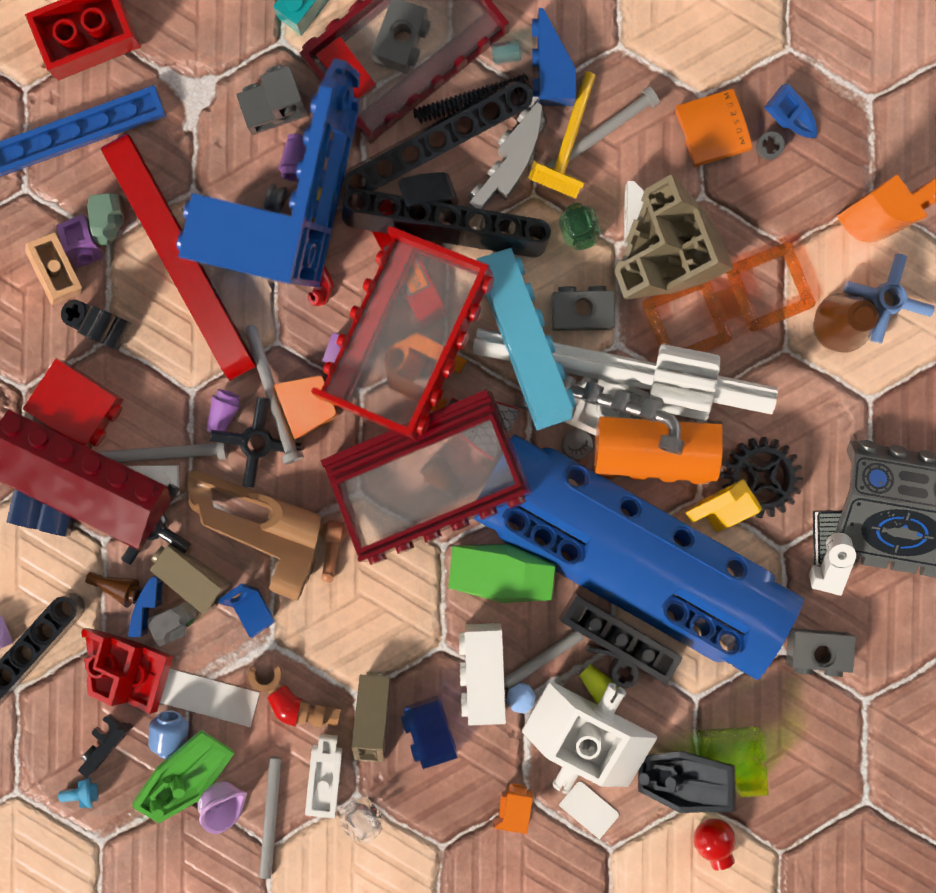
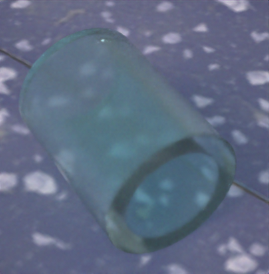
(505, 52)

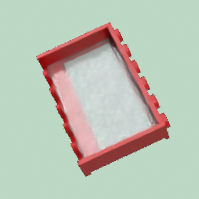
(406, 334)

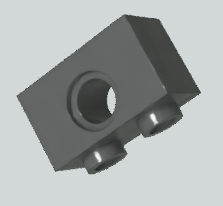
(398, 18)
(567, 319)
(838, 656)

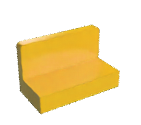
(726, 506)

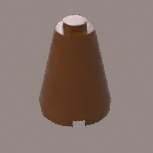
(844, 322)

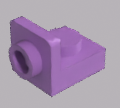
(78, 241)

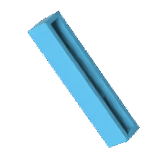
(526, 342)

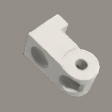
(836, 565)

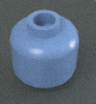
(167, 733)

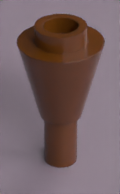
(121, 589)

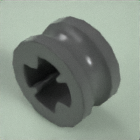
(777, 140)
(275, 198)

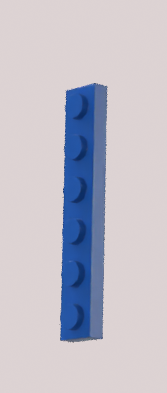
(80, 130)

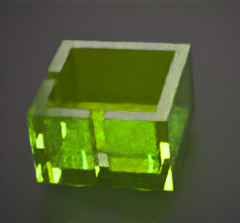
(738, 748)

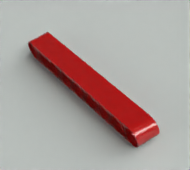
(186, 274)

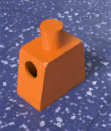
(302, 408)

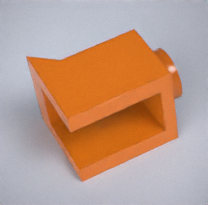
(514, 809)

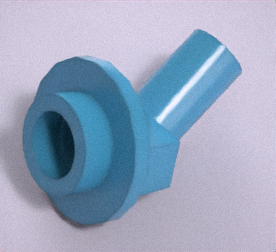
(85, 793)

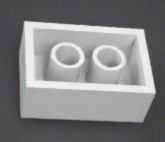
(482, 674)

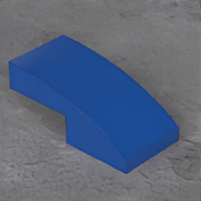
(149, 598)

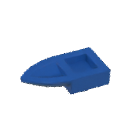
(792, 112)

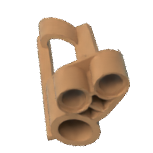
(286, 535)

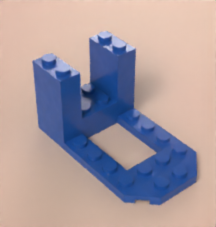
(277, 244)

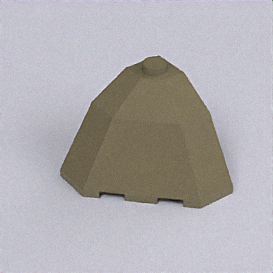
(670, 244)

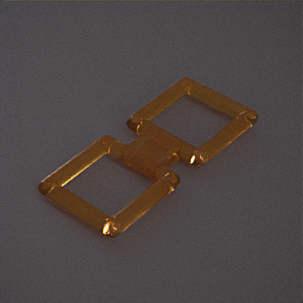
(735, 300)

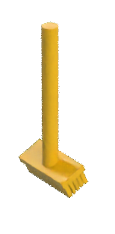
(556, 177)

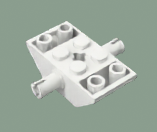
(614, 744)

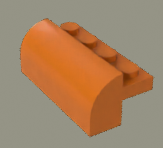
(887, 210)
(631, 450)

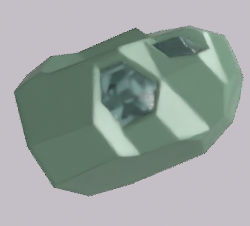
(105, 217)

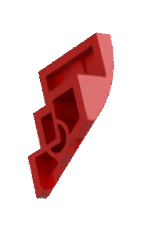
(124, 670)

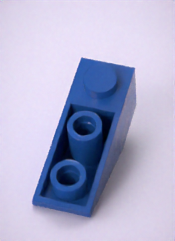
(555, 69)

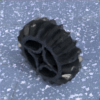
(771, 466)

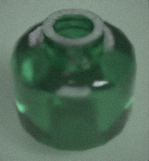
(580, 226)

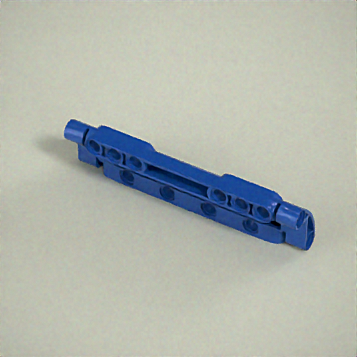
(642, 566)

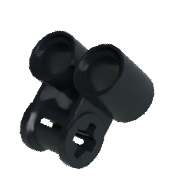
(95, 323)

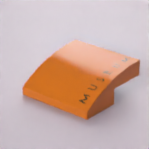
(713, 127)

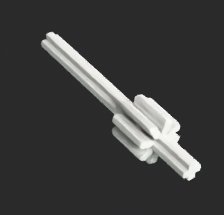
(680, 379)

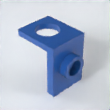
(250, 608)

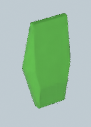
(501, 573)
(183, 777)

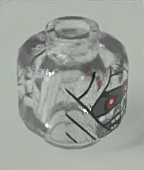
(360, 820)

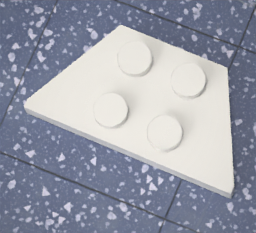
(586, 415)

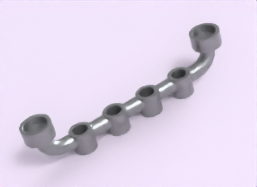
(623, 403)

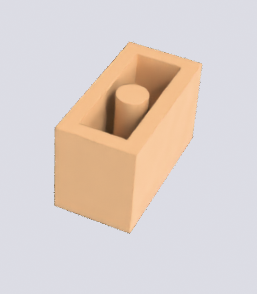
(53, 268)

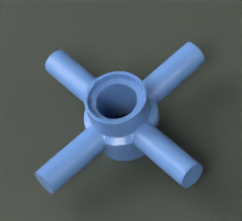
(898, 292)

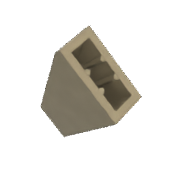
(189, 578)
(371, 717)

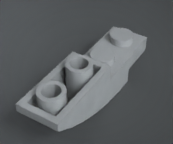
(516, 151)

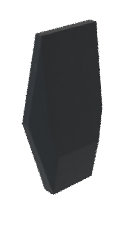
(688, 782)

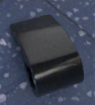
(428, 188)
(616, 663)

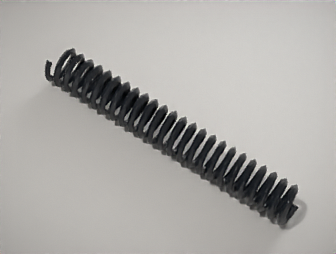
(439, 106)

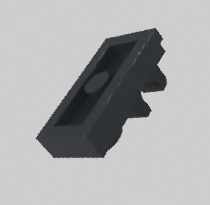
(109, 740)

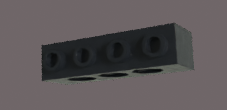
(620, 638)

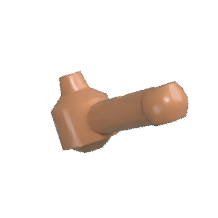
(333, 533)

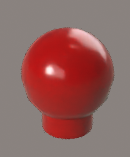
(715, 842)

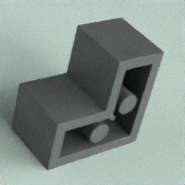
(273, 102)

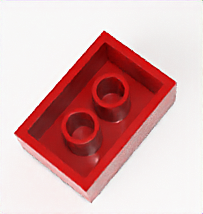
(81, 34)

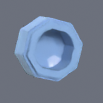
(521, 697)

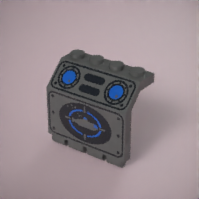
(891, 507)

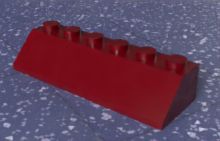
(79, 481)

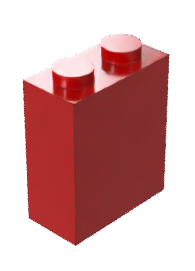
(74, 404)

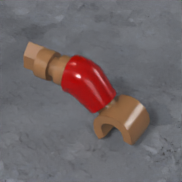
(289, 707)

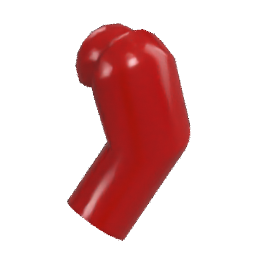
(321, 295)

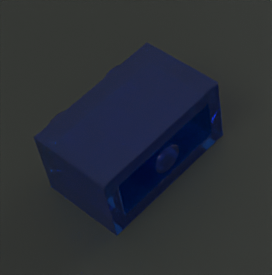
(430, 732)

